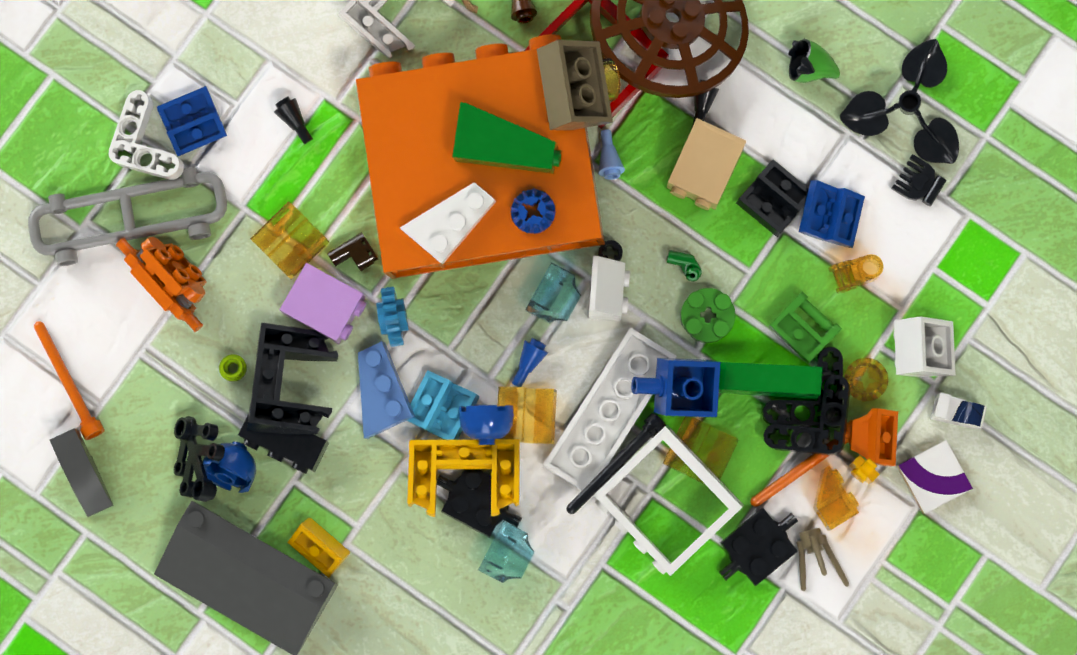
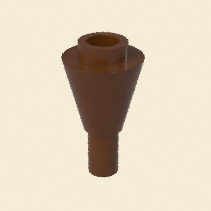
(523, 11)

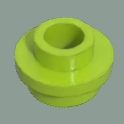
(227, 361)

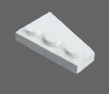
(449, 222)

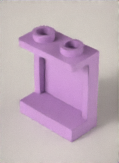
(323, 303)

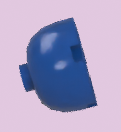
(486, 422)
(234, 469)

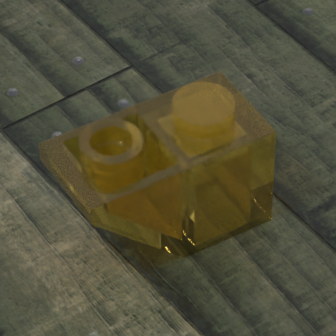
(832, 501)

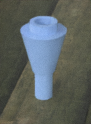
(610, 162)

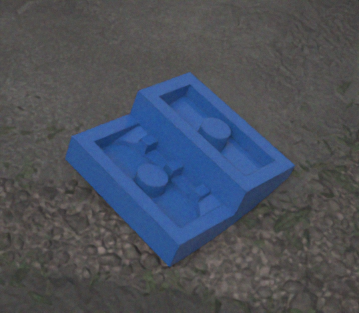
(191, 121)
(831, 214)

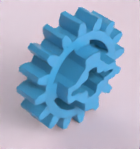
(392, 316)

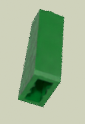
(499, 143)
(771, 380)

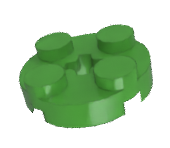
(696, 325)

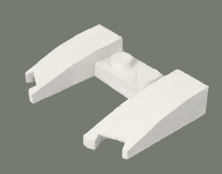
(374, 28)

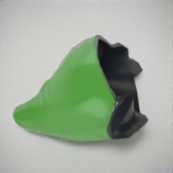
(810, 62)

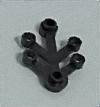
(186, 430)

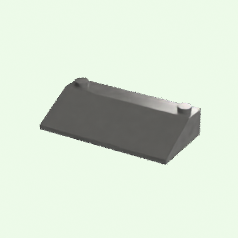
(244, 578)

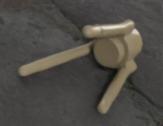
(813, 542)

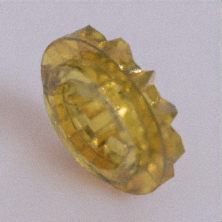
(876, 372)

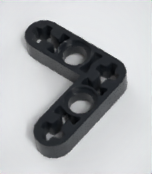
(781, 404)
(818, 435)

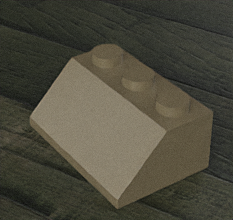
(574, 84)

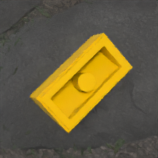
(318, 547)

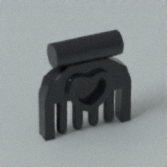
(921, 184)

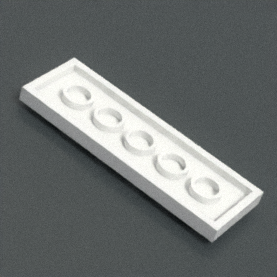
(606, 412)

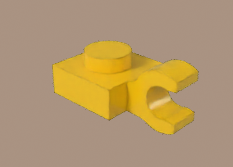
(864, 469)

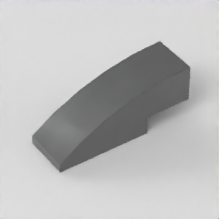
(81, 472)

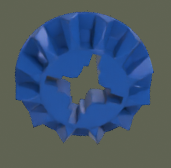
(533, 224)

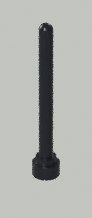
(652, 426)

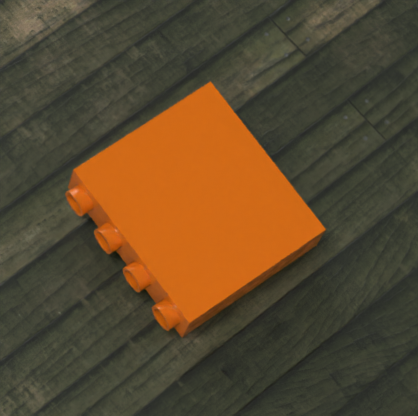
(410, 147)

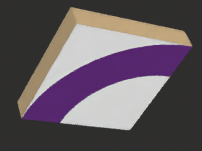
(934, 477)

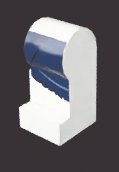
(958, 411)

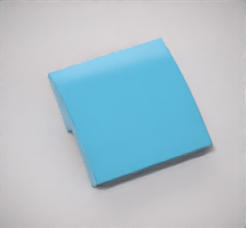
(438, 405)

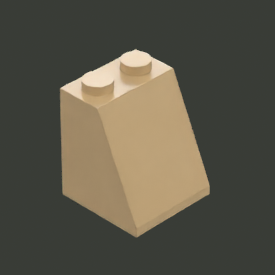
(705, 165)

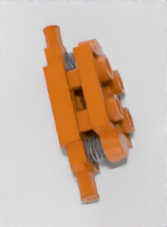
(167, 277)

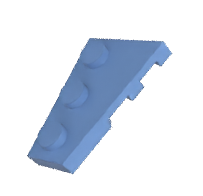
(382, 392)

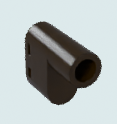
(355, 249)

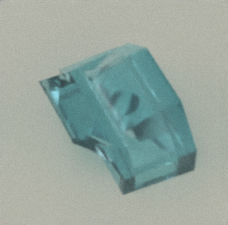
(554, 296)
(507, 554)

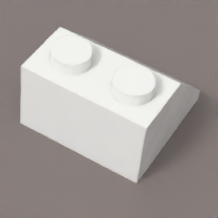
(607, 289)
(924, 347)

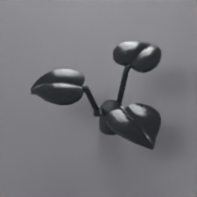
(868, 116)

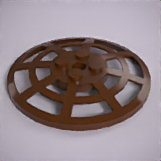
(672, 36)

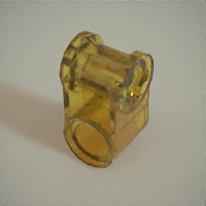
(854, 272)

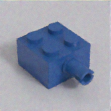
(682, 387)

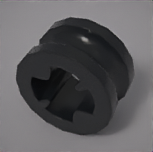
(615, 246)

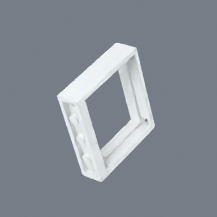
(625, 524)

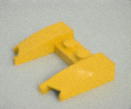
(431, 455)

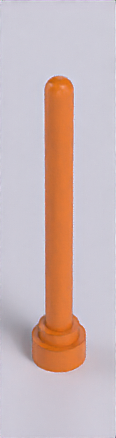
(90, 426)
(796, 472)

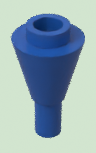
(531, 356)

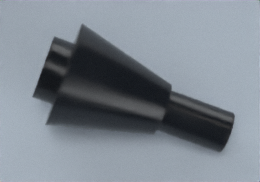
(703, 103)
(290, 113)

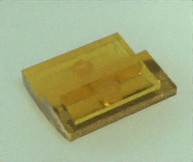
(289, 240)
(533, 413)
(707, 443)

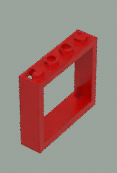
(609, 11)

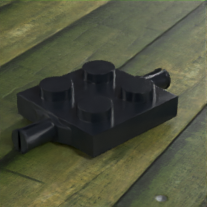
(471, 502)
(758, 546)

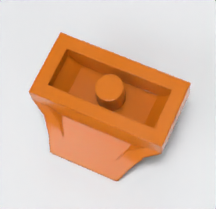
(876, 436)

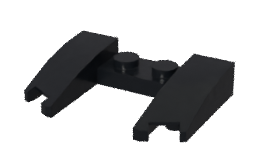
(265, 410)

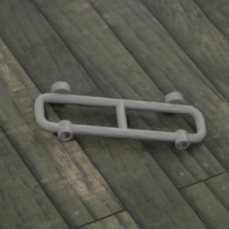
(197, 226)

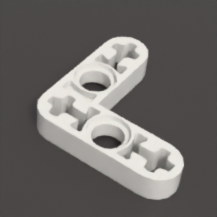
(132, 142)

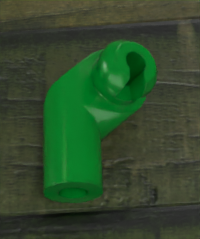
(687, 263)

